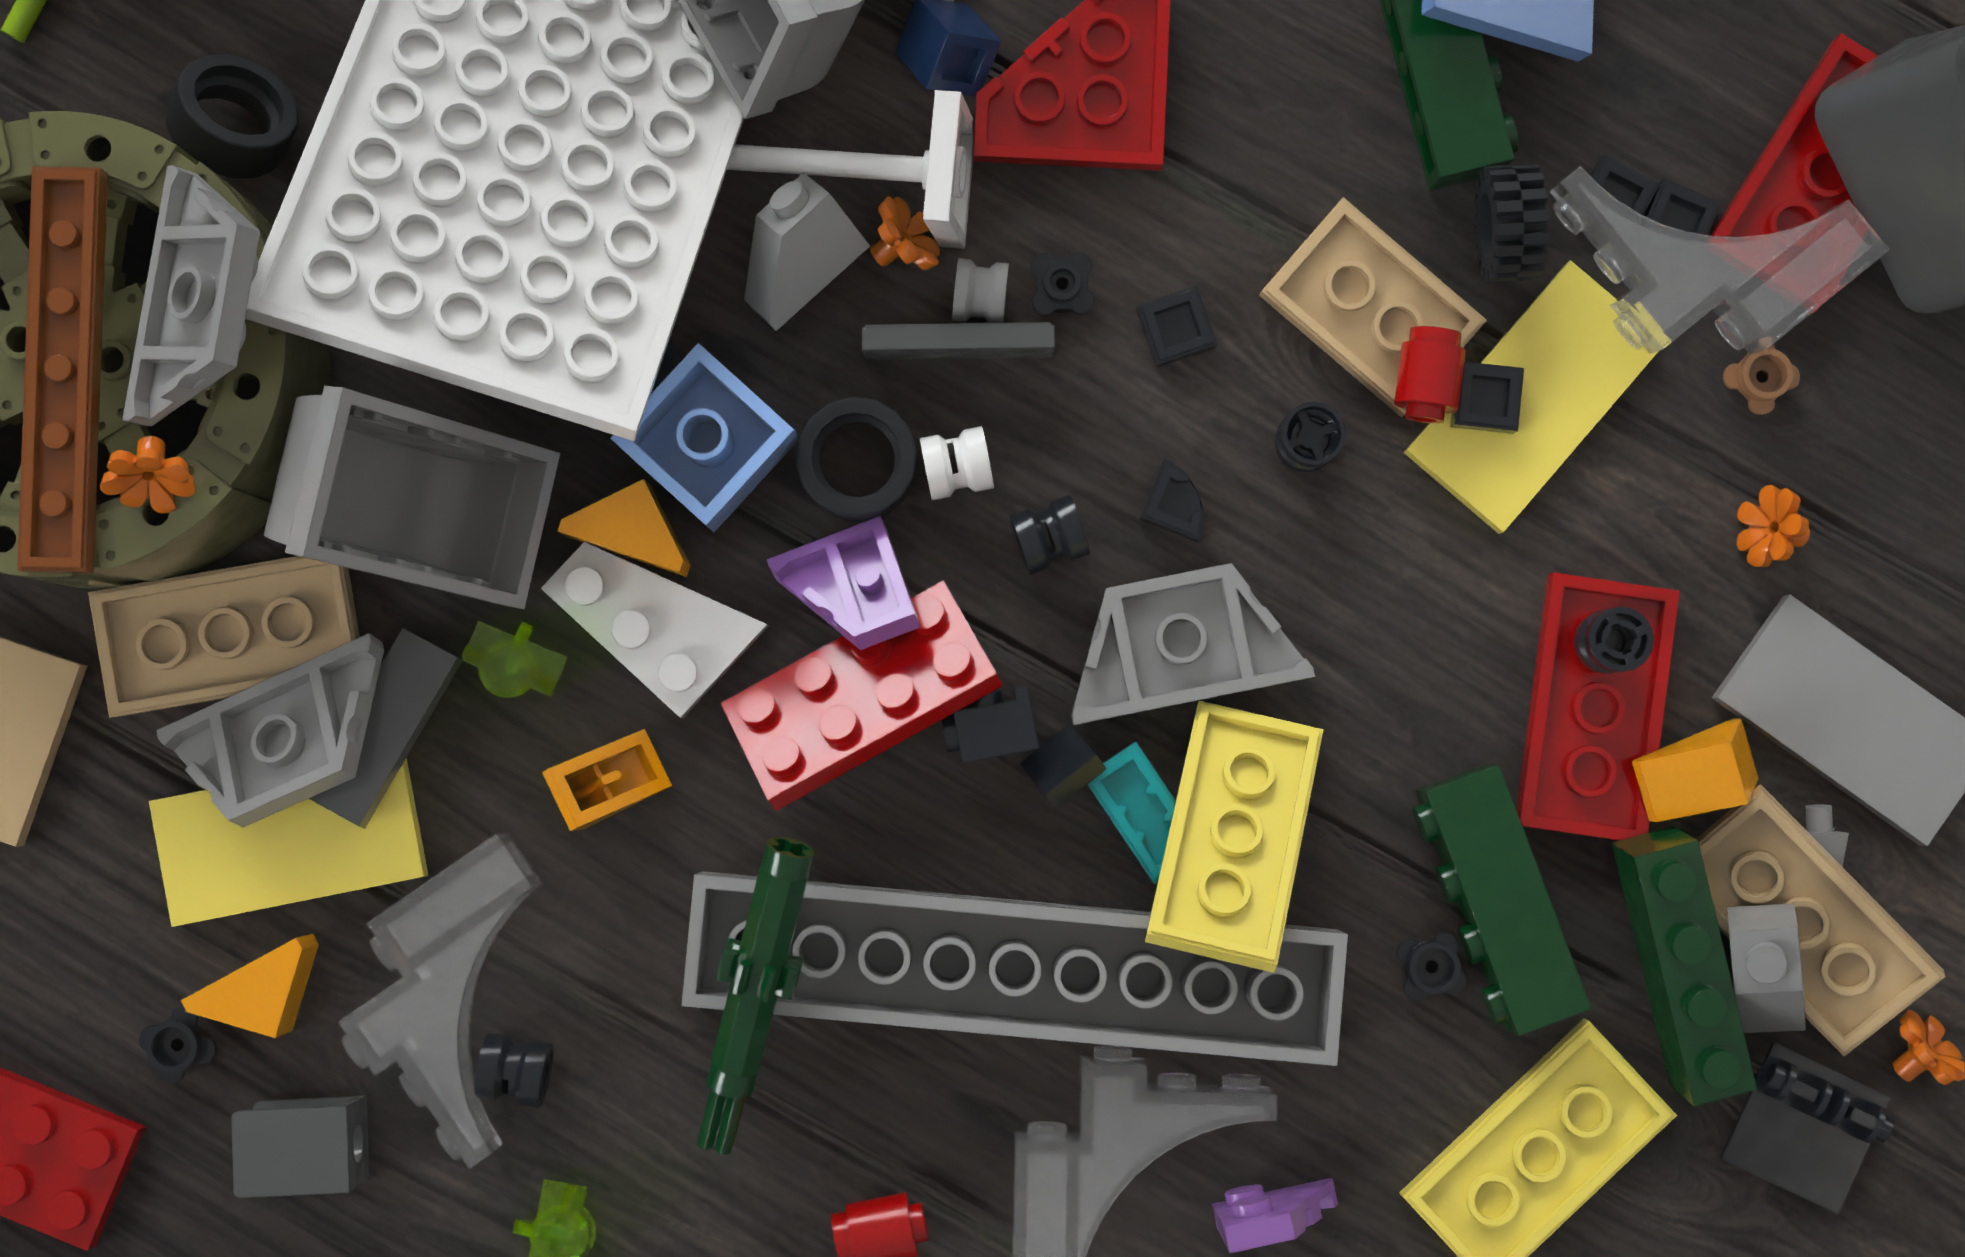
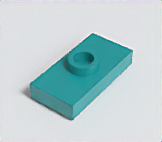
(1136, 805)

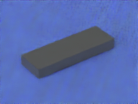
(958, 341)
(404, 699)

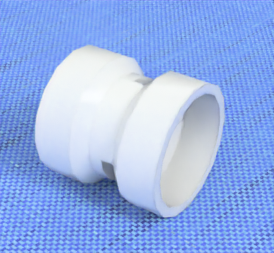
(971, 462)

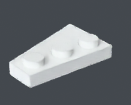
(652, 625)

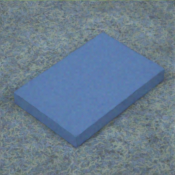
(1545, 25)

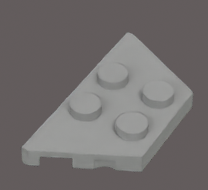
(191, 298)
(1182, 644)
(283, 734)

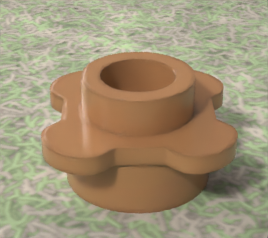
(1762, 396)

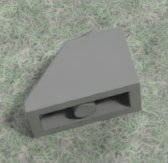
(798, 249)
(1767, 967)

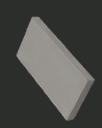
(1850, 719)

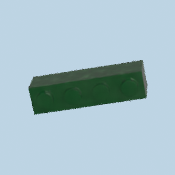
(1449, 95)
(1501, 900)
(1684, 965)

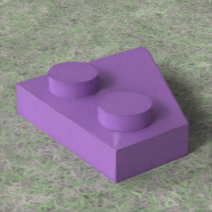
(851, 583)
(1264, 1218)

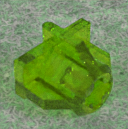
(512, 663)
(561, 1222)

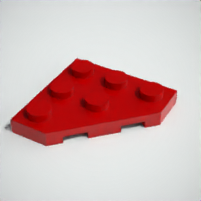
(1083, 92)

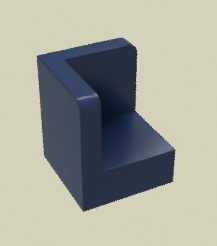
(947, 46)

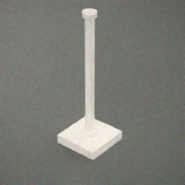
(942, 170)

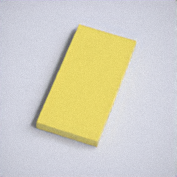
(1570, 380)
(1235, 837)
(284, 859)
(1539, 1150)

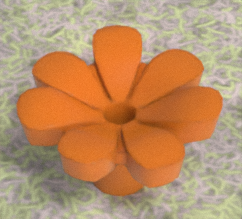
(903, 236)
(148, 476)
(1772, 527)
(1927, 1051)

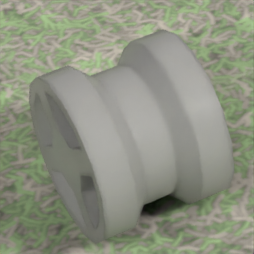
(979, 291)

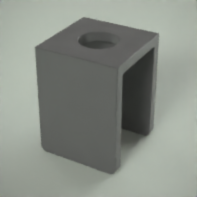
(300, 1147)

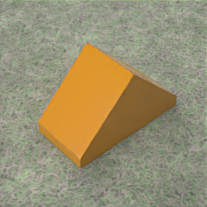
(630, 526)
(1698, 773)
(606, 780)
(262, 993)

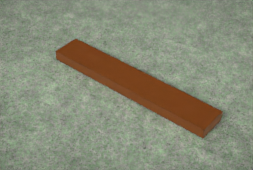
(62, 370)

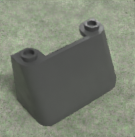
(1902, 158)

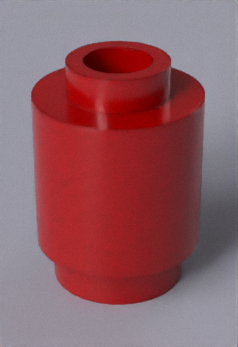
(1430, 374)
(880, 1228)

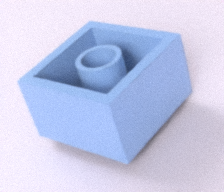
(708, 438)

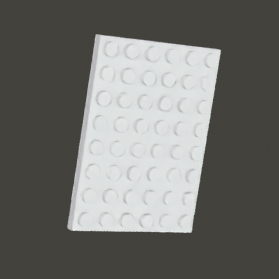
(506, 198)

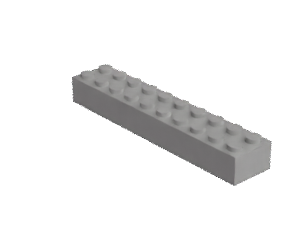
(1027, 972)

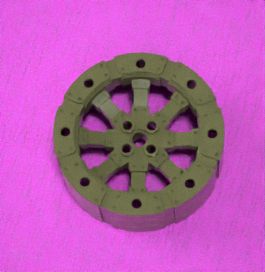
(238, 439)

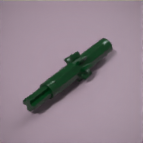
(758, 974)

